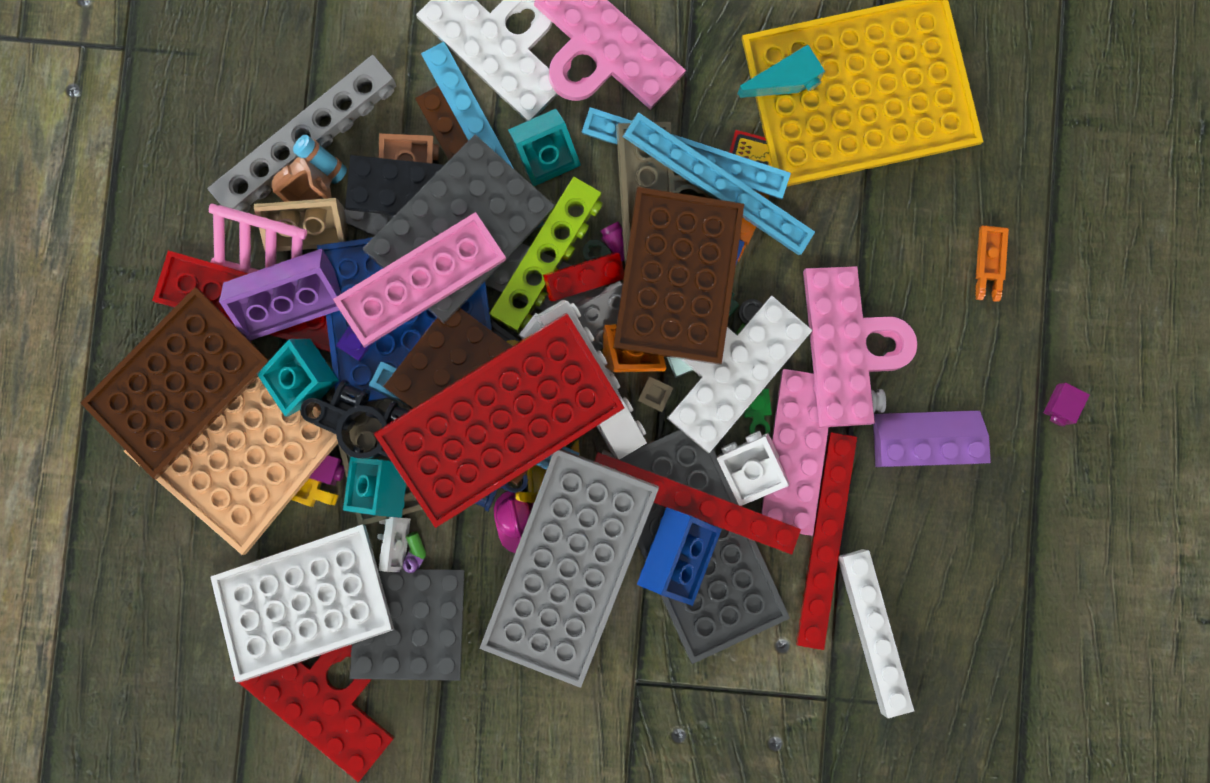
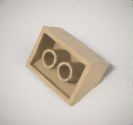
(320, 217)

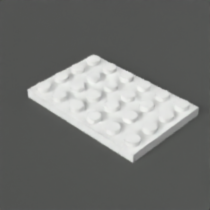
(301, 603)

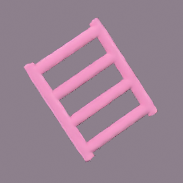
(245, 221)

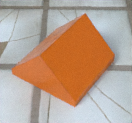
(625, 360)

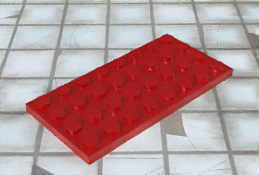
(499, 420)

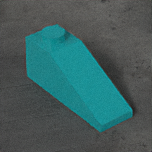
(788, 76)

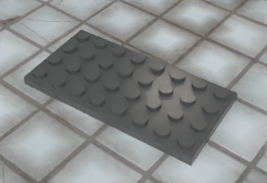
(737, 589)

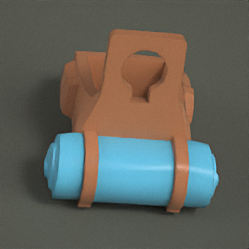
(309, 174)

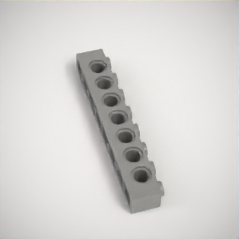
(307, 122)

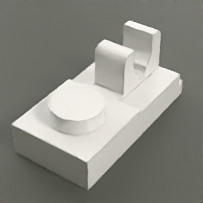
(394, 544)

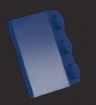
(679, 556)

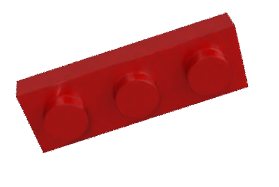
(584, 276)

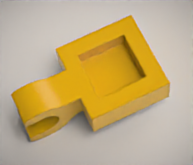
(311, 492)

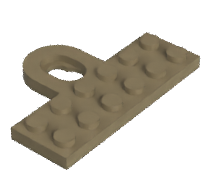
(643, 171)

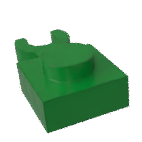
(757, 410)

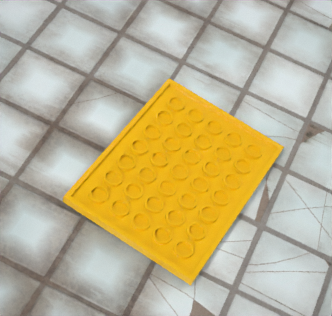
(886, 93)

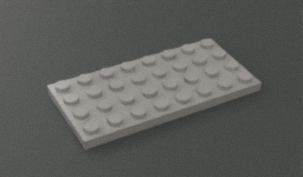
(569, 567)

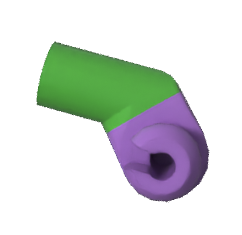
(416, 553)

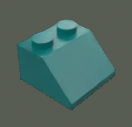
(544, 147)
(297, 375)
(374, 488)

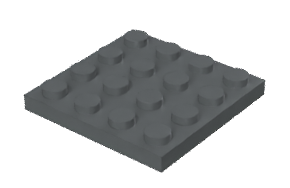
(426, 632)

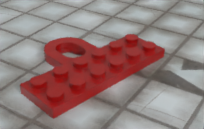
(323, 712)

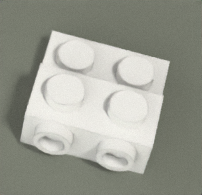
(752, 468)

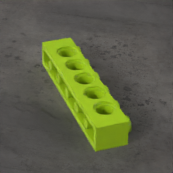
(575, 194)

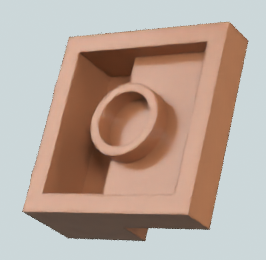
(408, 147)

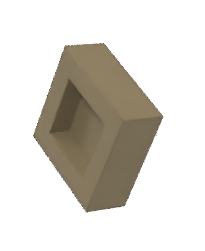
(655, 394)

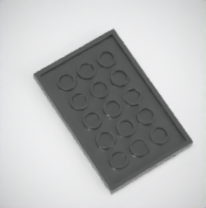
(468, 183)

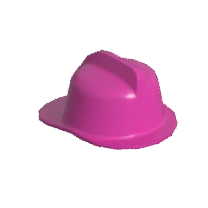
(511, 519)

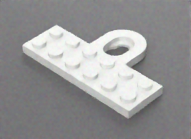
(494, 52)
(745, 370)

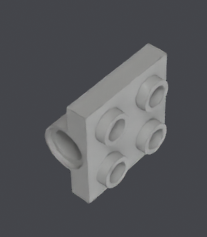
(600, 309)

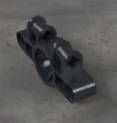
(340, 414)

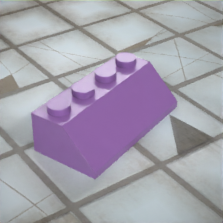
(281, 295)
(930, 439)

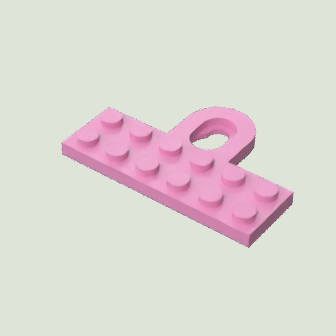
(614, 45)
(840, 346)

